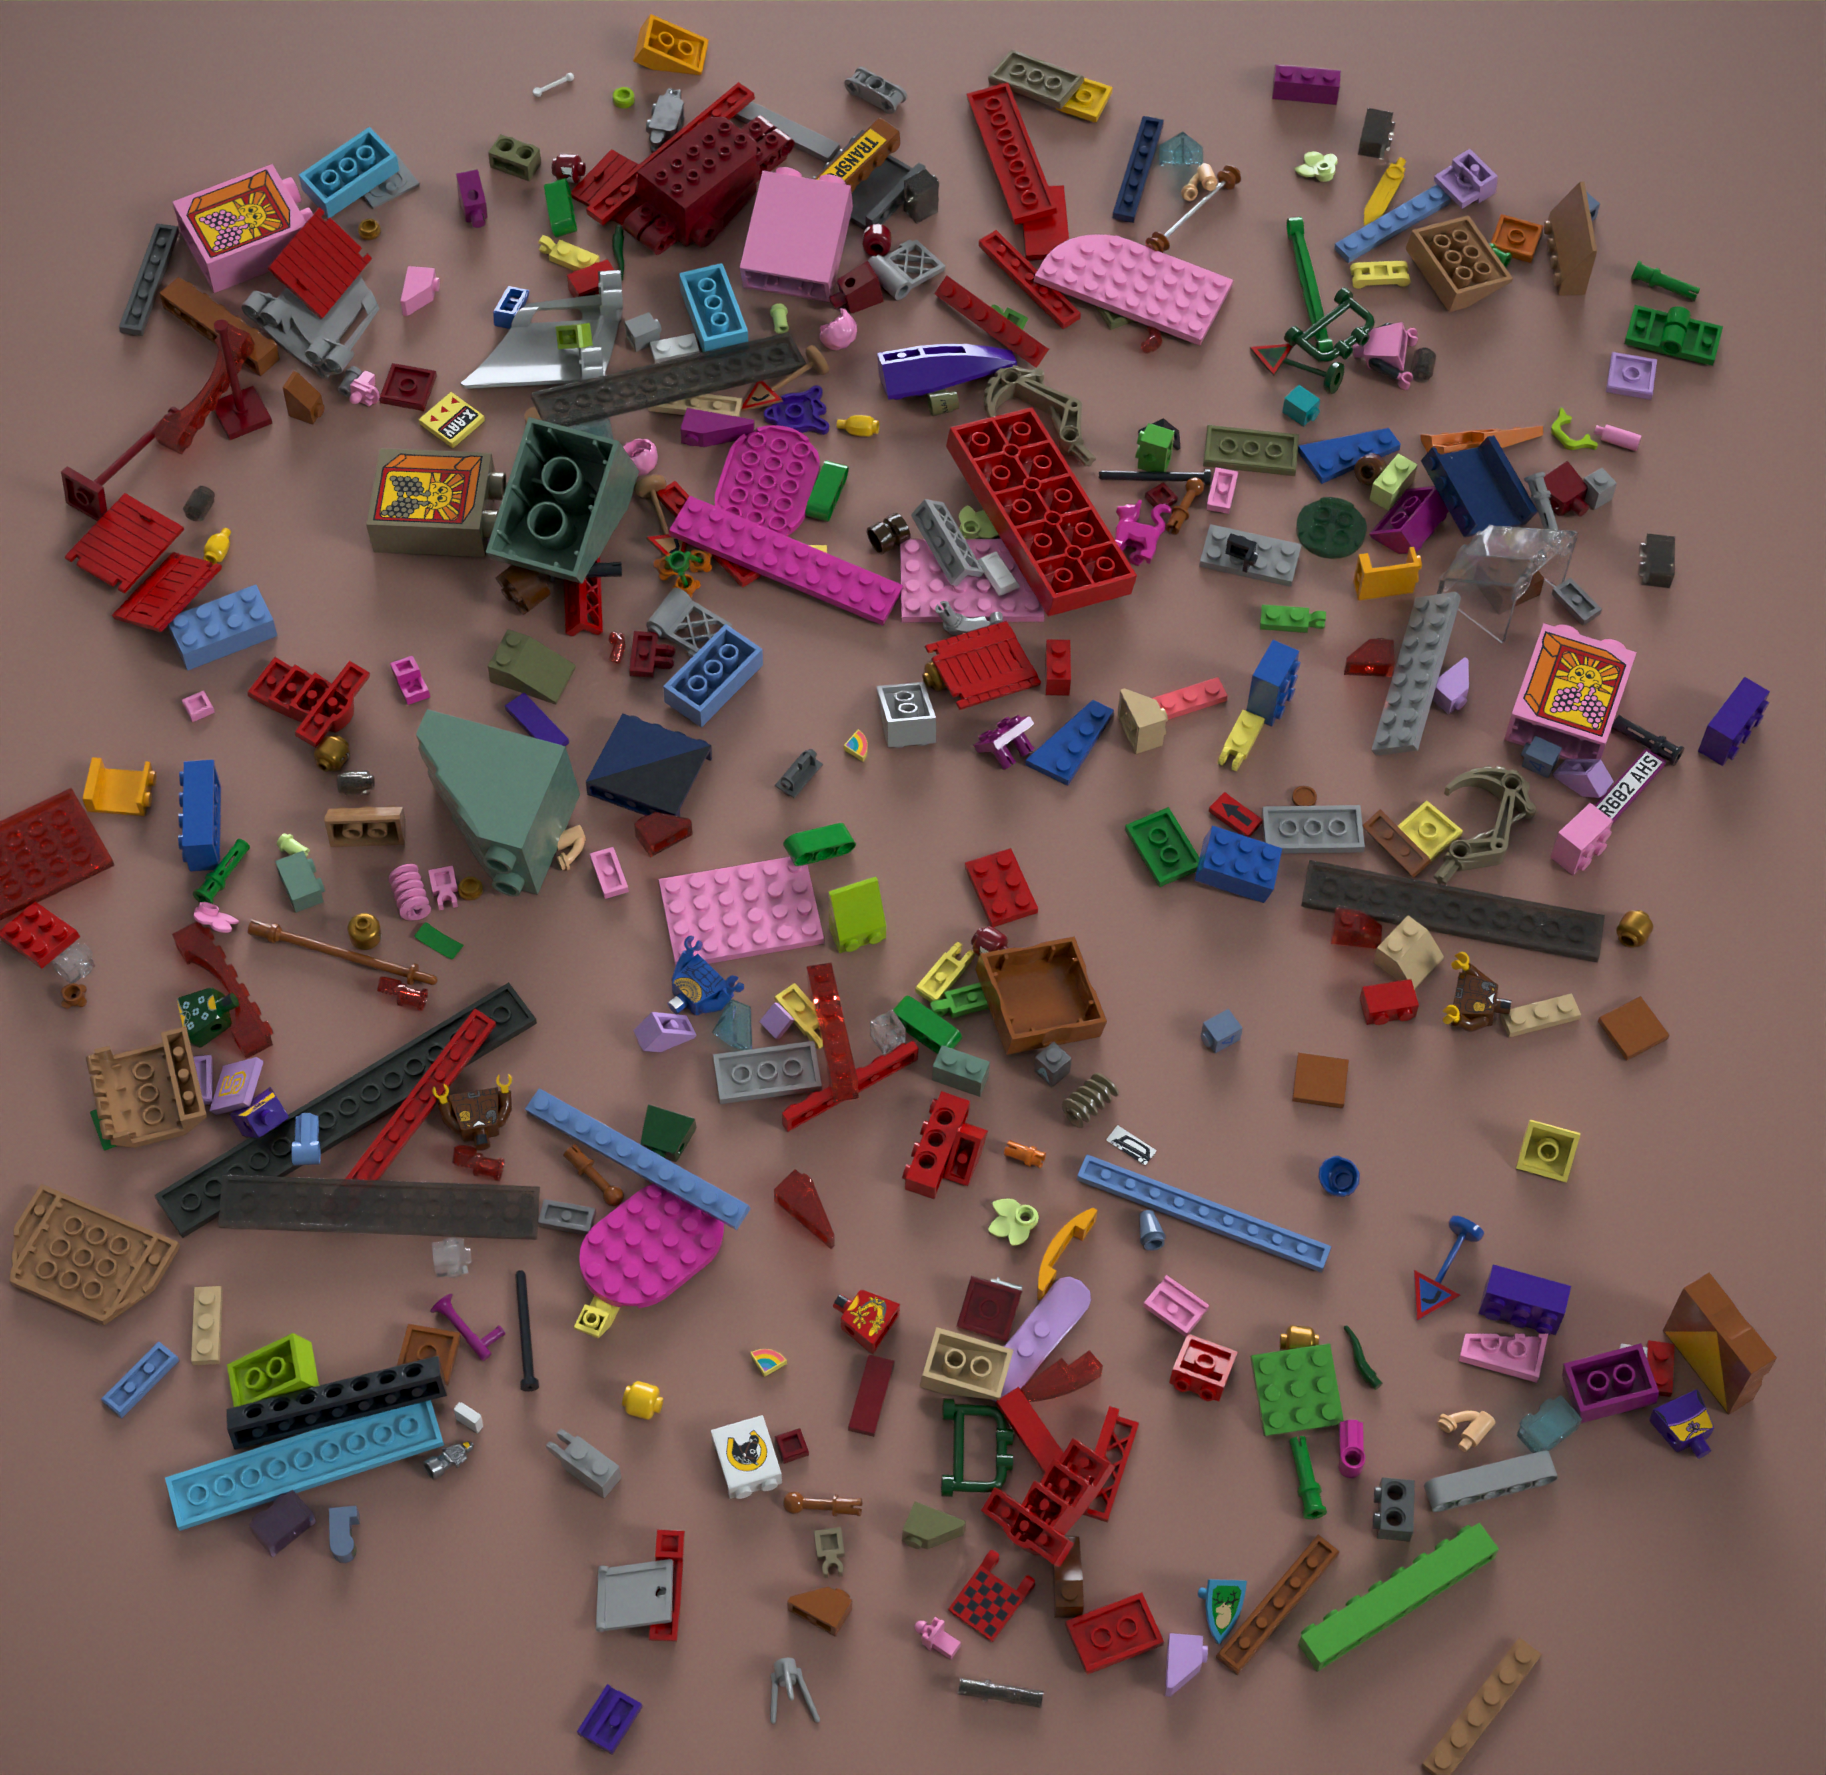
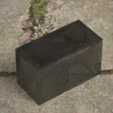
(1375, 133)
(921, 196)
(1657, 560)

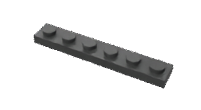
(149, 279)

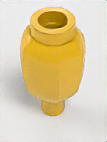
(859, 425)
(217, 546)

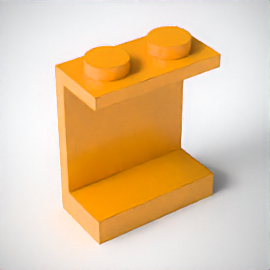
(1386, 580)
(118, 790)

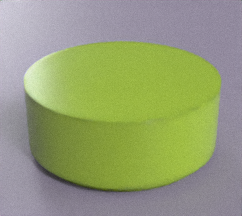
(623, 97)

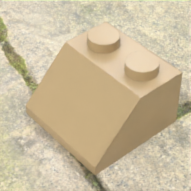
(1141, 720)
(1409, 952)

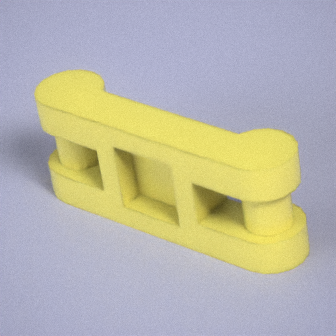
(1380, 273)

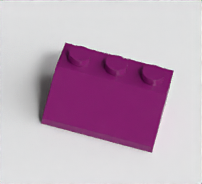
(1306, 84)
(1411, 520)

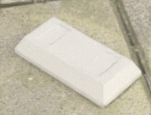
(998, 573)

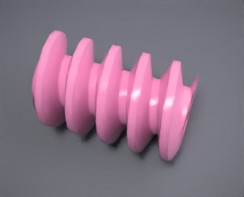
(409, 892)

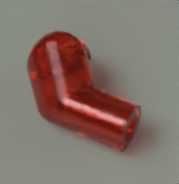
(1153, 342)
(619, 642)

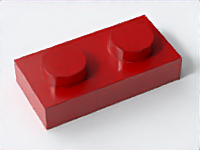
(1661, 1361)

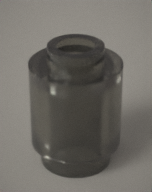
(1423, 364)
(199, 503)
(355, 782)

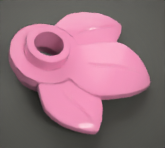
(208, 915)

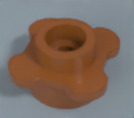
(70, 990)

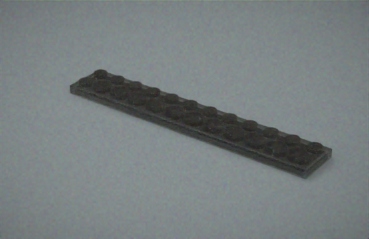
(668, 381)
(1455, 911)
(379, 1207)

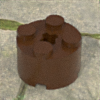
(523, 587)

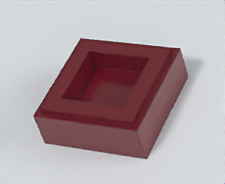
(1161, 495)
(791, 1445)

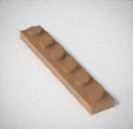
(1482, 1709)

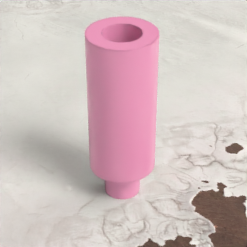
(1618, 437)

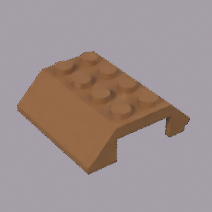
(147, 1091)

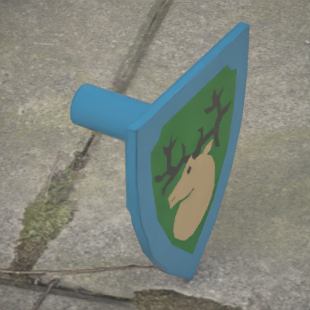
(1223, 1605)

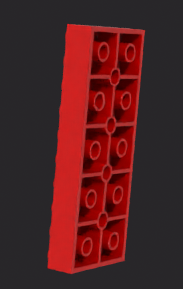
(1040, 511)

